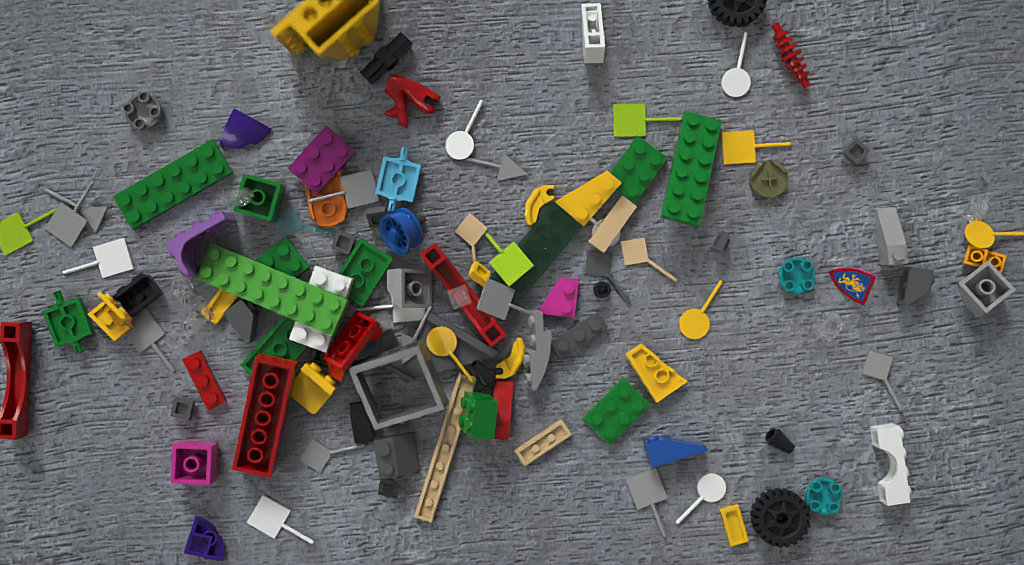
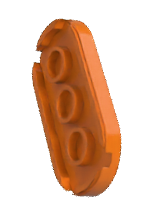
(331, 211)

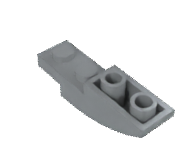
(537, 356)

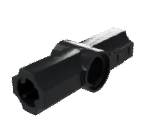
(386, 58)

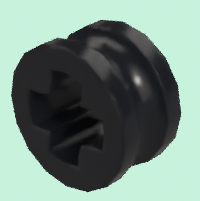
(603, 295)

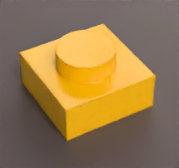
(479, 273)

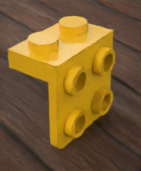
(112, 320)
(313, 387)

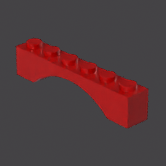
(451, 278)
(16, 344)

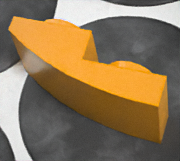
(976, 257)

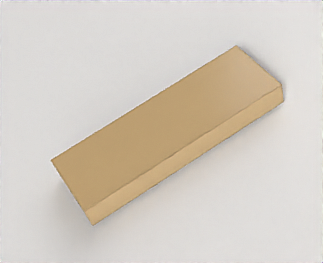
(612, 224)
(543, 442)

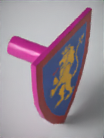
(853, 282)

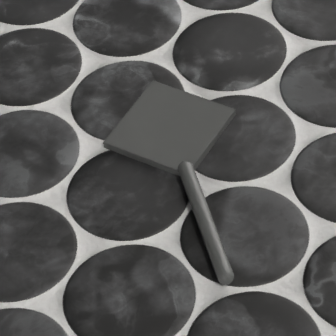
(599, 265)

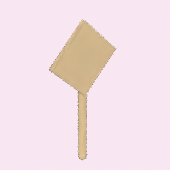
(471, 231)
(635, 252)

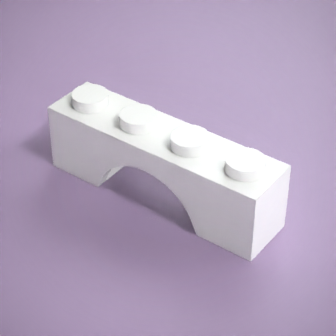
(894, 487)

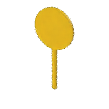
(982, 236)
(695, 322)
(443, 342)

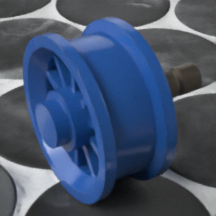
(401, 230)

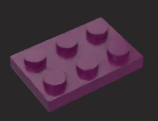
(321, 160)

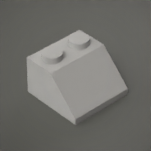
(984, 289)

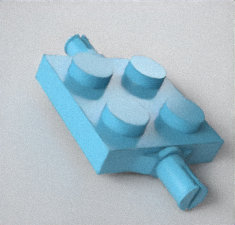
(398, 179)

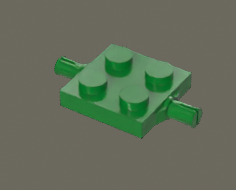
(68, 322)

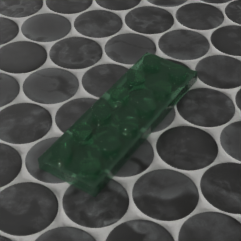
(542, 247)

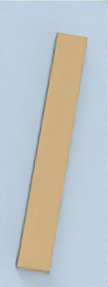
(443, 452)

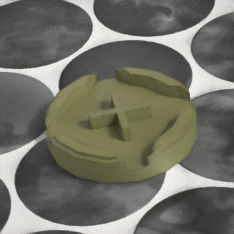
(768, 179)

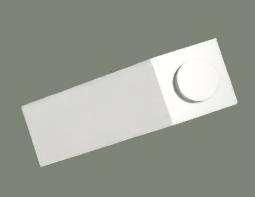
(592, 33)

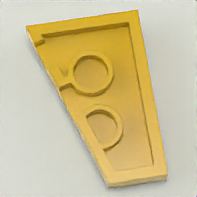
(589, 197)
(655, 375)

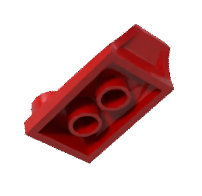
(350, 343)

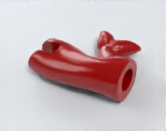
(398, 87)

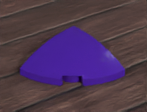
(242, 131)
(204, 540)

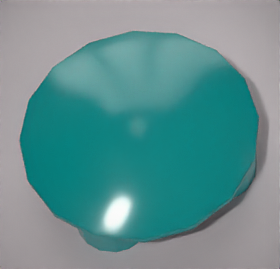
(796, 275)
(823, 496)

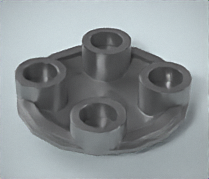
(143, 111)

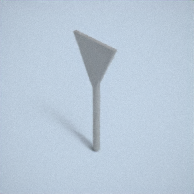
(92, 214)

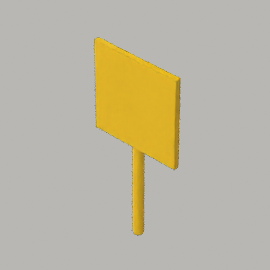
(740, 147)

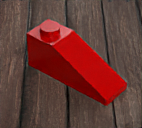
(503, 393)

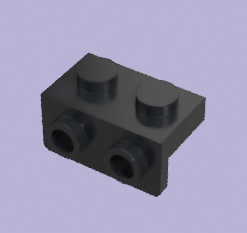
(138, 294)

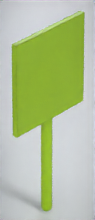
(631, 120)
(15, 233)
(510, 262)

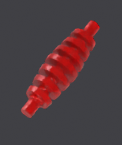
(791, 55)

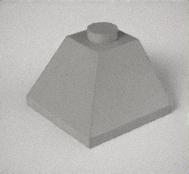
(410, 287)

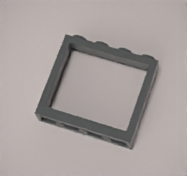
(415, 348)

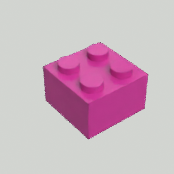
(194, 462)

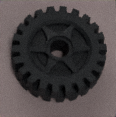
(736, 12)
(793, 524)

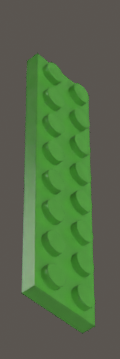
(272, 289)

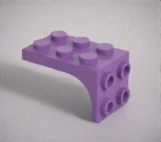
(185, 242)

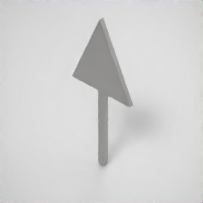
(507, 170)
(407, 339)

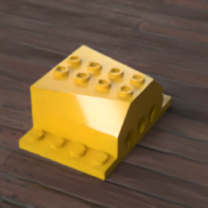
(330, 27)

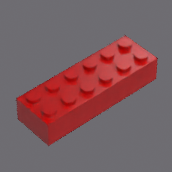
(264, 415)

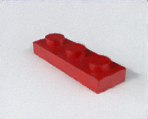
(204, 380)

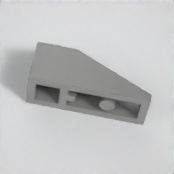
(890, 237)

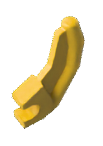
(536, 200)
(514, 361)

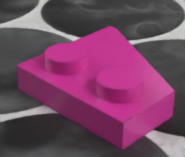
(561, 299)

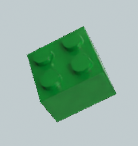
(266, 199)
(478, 415)

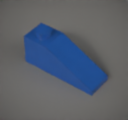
(665, 450)

